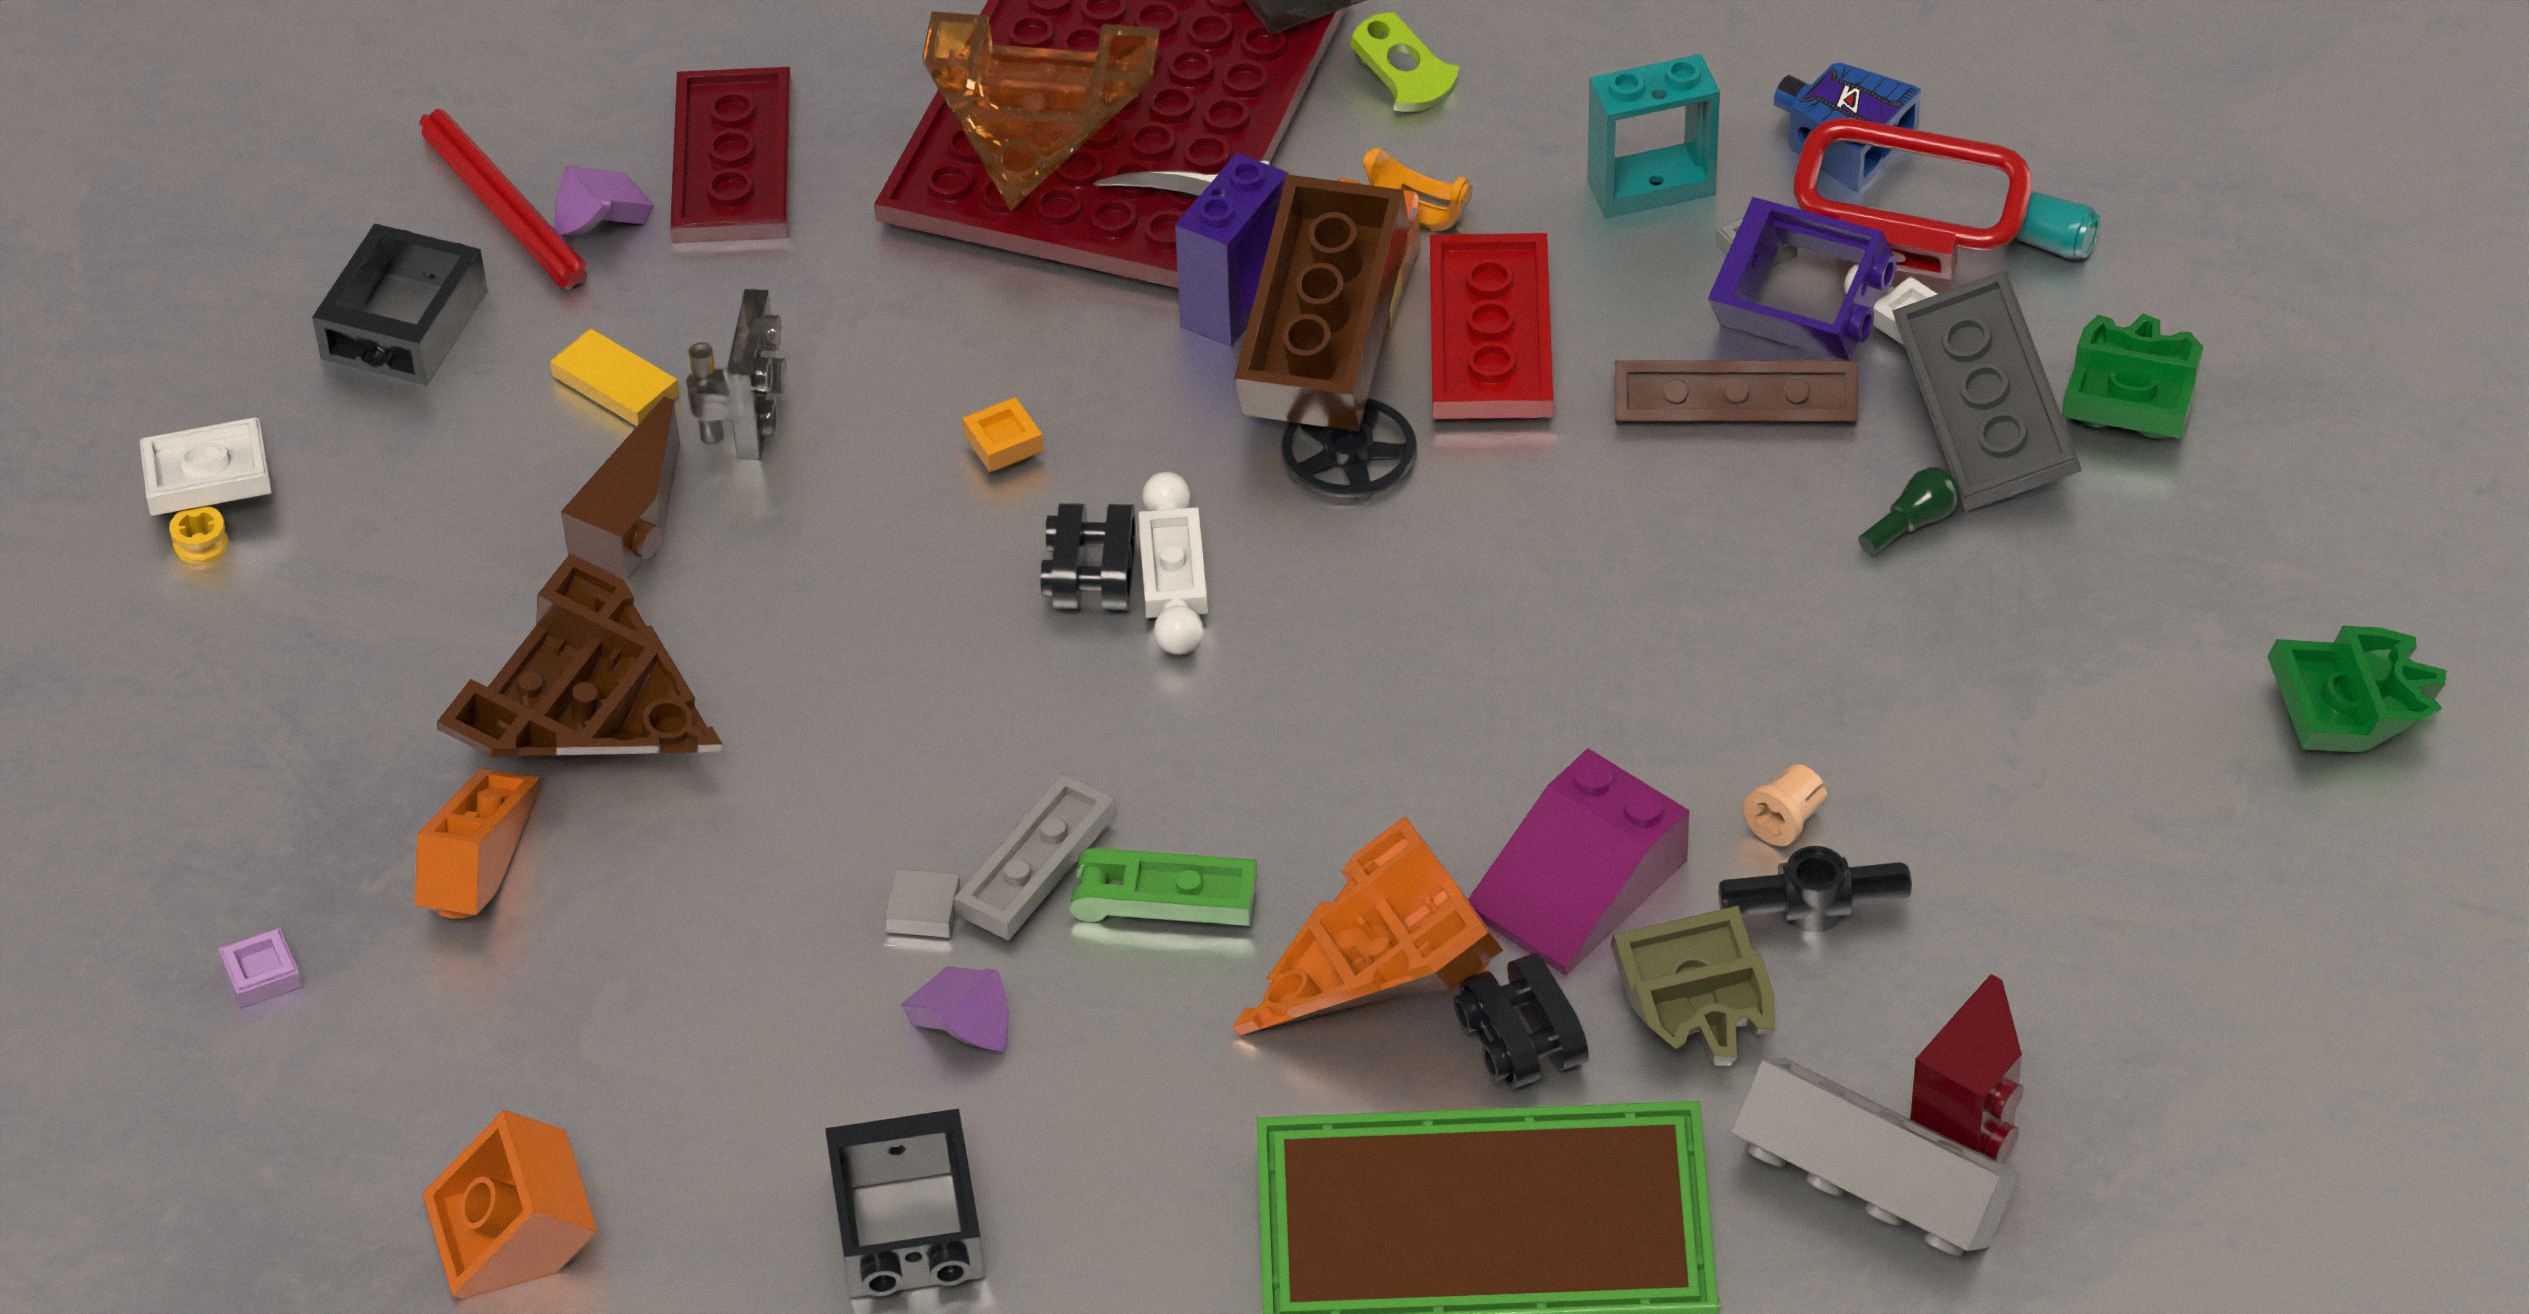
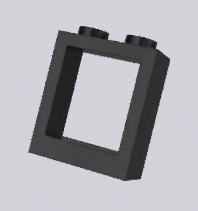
(409, 349)
(928, 1147)

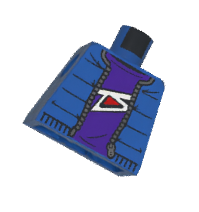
(1854, 94)

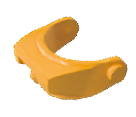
(1389, 173)

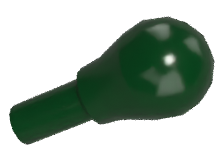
(1925, 500)

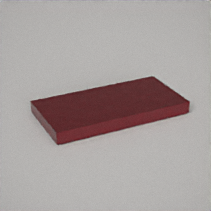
(731, 155)

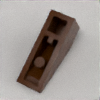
(624, 506)

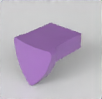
(594, 196)
(965, 1004)

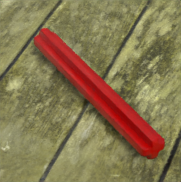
(503, 199)

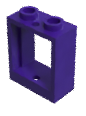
(1225, 246)
(1751, 256)

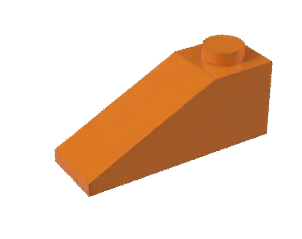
(472, 842)

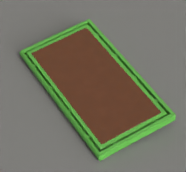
(1487, 1211)

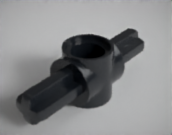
(1816, 888)

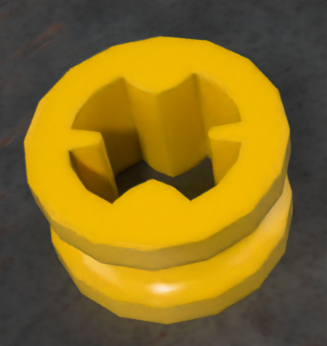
(199, 548)

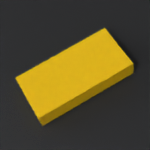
(613, 376)

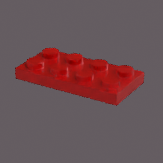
(1490, 326)

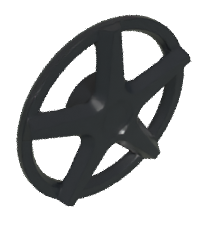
(1351, 452)

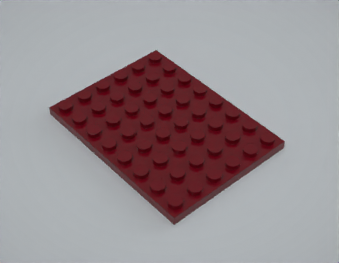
(1213, 94)

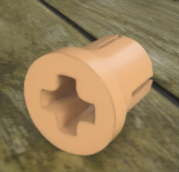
(1781, 808)

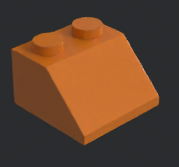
(509, 1207)

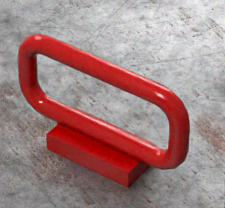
(1916, 242)

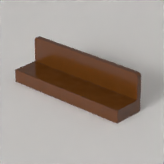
(1736, 390)

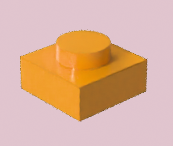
(1002, 434)

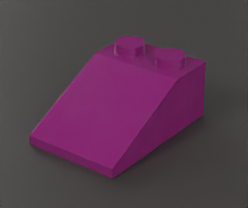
(1582, 861)

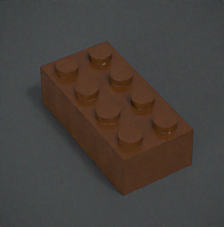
(1322, 302)

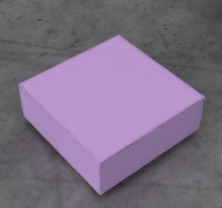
(260, 967)

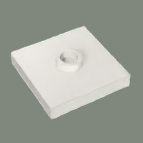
(204, 466)

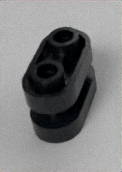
(1068, 539)
(1506, 1045)

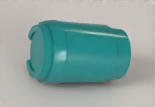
(2060, 226)

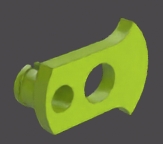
(1412, 89)

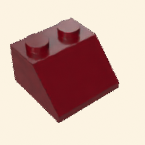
(1971, 1075)

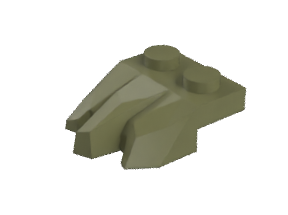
(1697, 980)

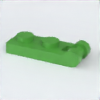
(1164, 887)

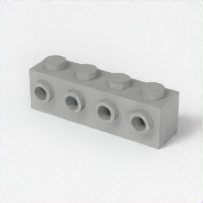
(1874, 1155)

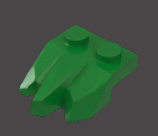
(2133, 377)
(2354, 689)

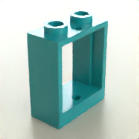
(1684, 169)

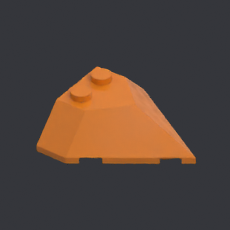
(1385, 937)

